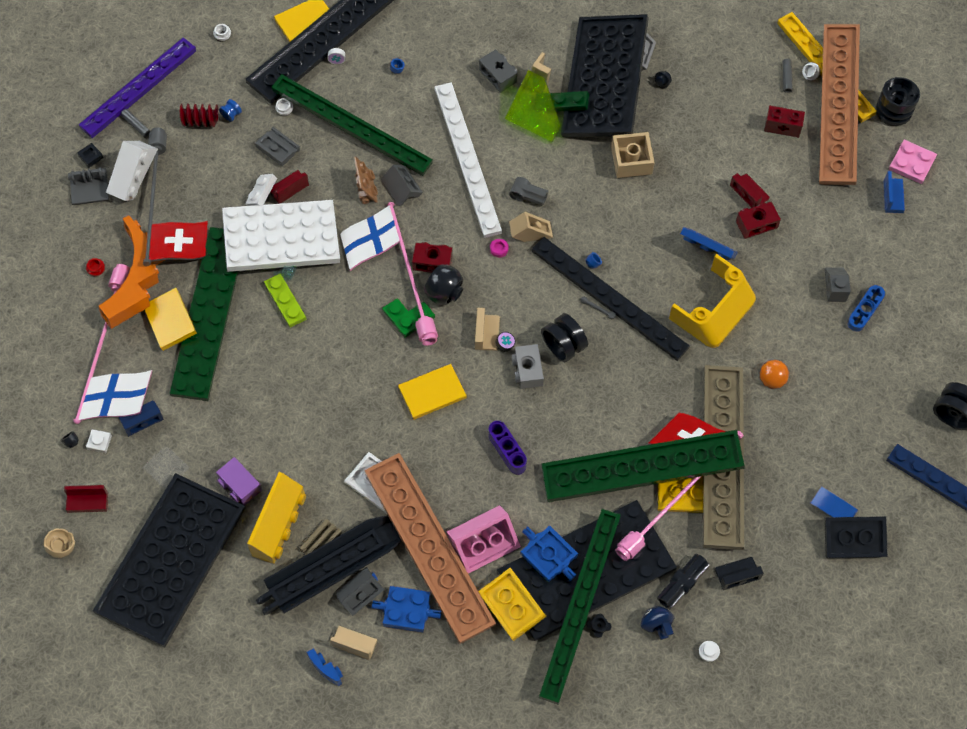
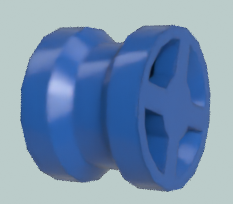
(230, 110)

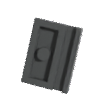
(277, 146)

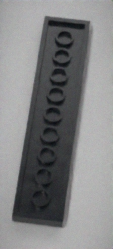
(314, 43)

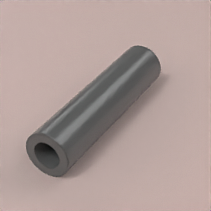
(787, 75)
(132, 120)

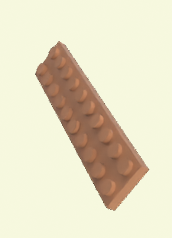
(839, 104)
(430, 548)

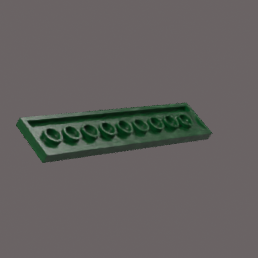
(209, 316)
(642, 466)

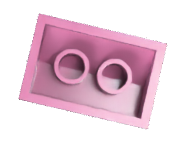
(484, 539)

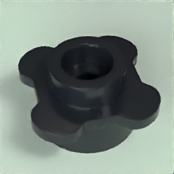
(598, 631)

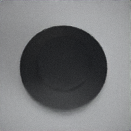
(663, 79)

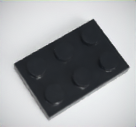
(855, 537)

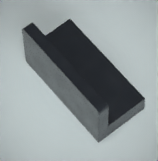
(738, 573)

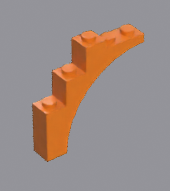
(133, 294)

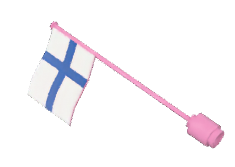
(375, 237)
(113, 393)

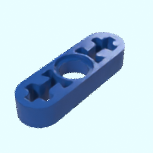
(866, 300)

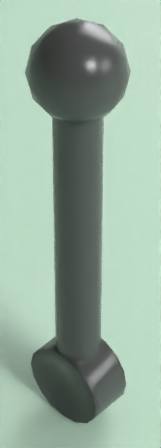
(611, 315)

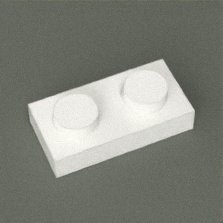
(261, 190)

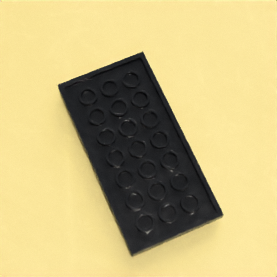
(609, 67)
(169, 560)
(617, 577)

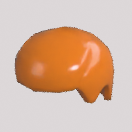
(774, 374)

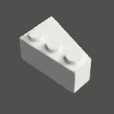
(130, 169)

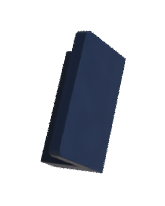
(147, 417)

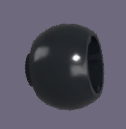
(444, 285)

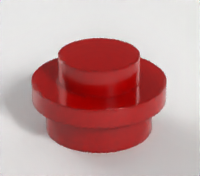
(95, 267)

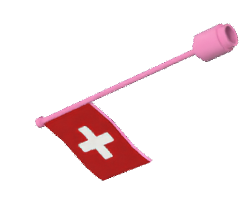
(680, 427)

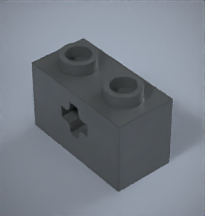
(498, 70)

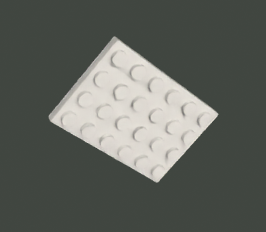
(280, 235)

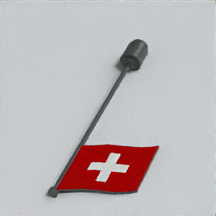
(171, 239)

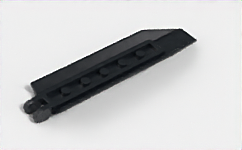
(329, 564)

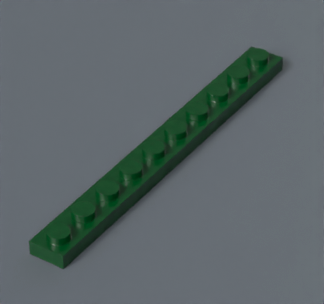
(352, 125)
(579, 607)

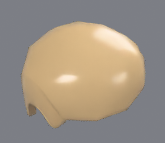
(59, 543)

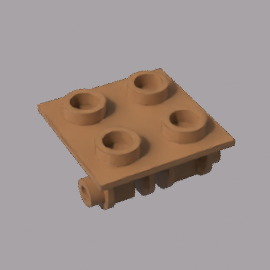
(365, 182)

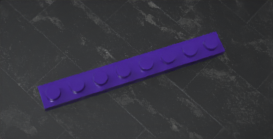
(137, 87)

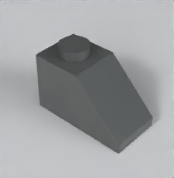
(837, 284)

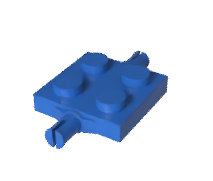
(549, 553)
(406, 609)

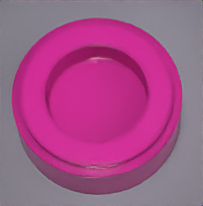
(499, 248)

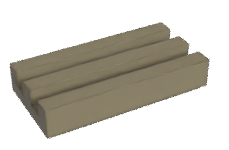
(312, 538)

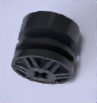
(897, 101)

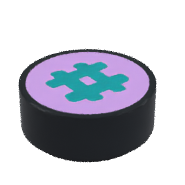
(505, 341)

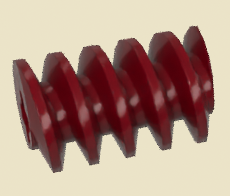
(199, 115)

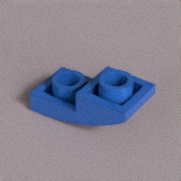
(833, 504)
(328, 671)

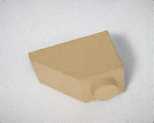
(530, 227)

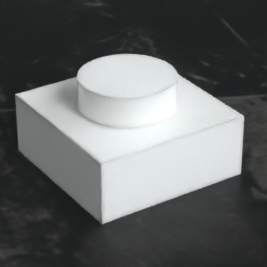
(98, 441)

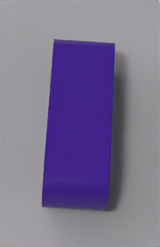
(504, 439)

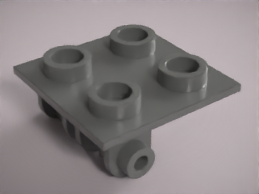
(88, 185)

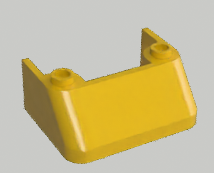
(715, 326)

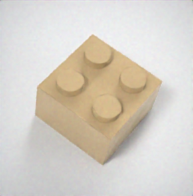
(632, 155)

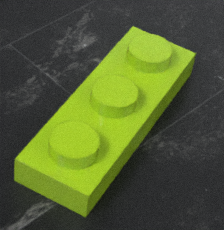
(285, 300)

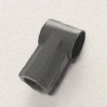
(524, 190)

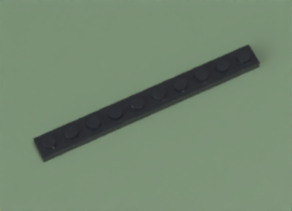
(610, 298)

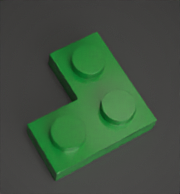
(404, 319)

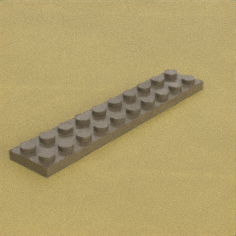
(724, 491)

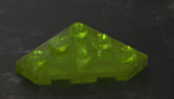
(534, 107)

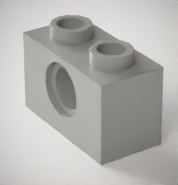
(529, 356)

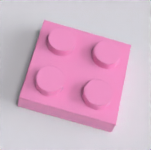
(912, 161)

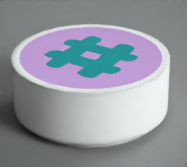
(336, 56)

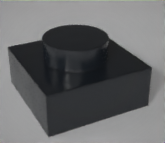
(90, 155)

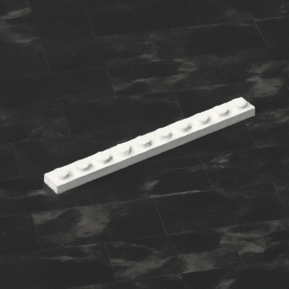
(468, 160)

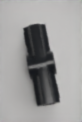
(683, 581)

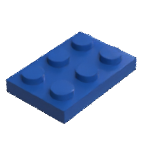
(708, 244)

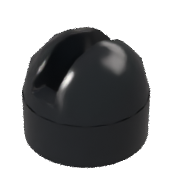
(70, 440)

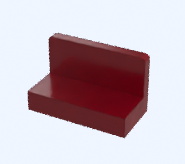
(289, 186)
(748, 190)
(86, 498)

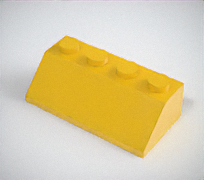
(276, 519)

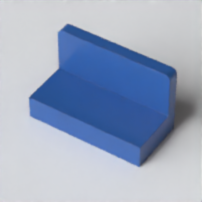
(893, 194)

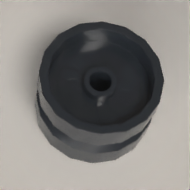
(564, 337)
(952, 406)

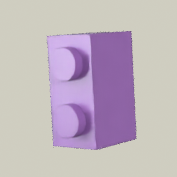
(238, 481)

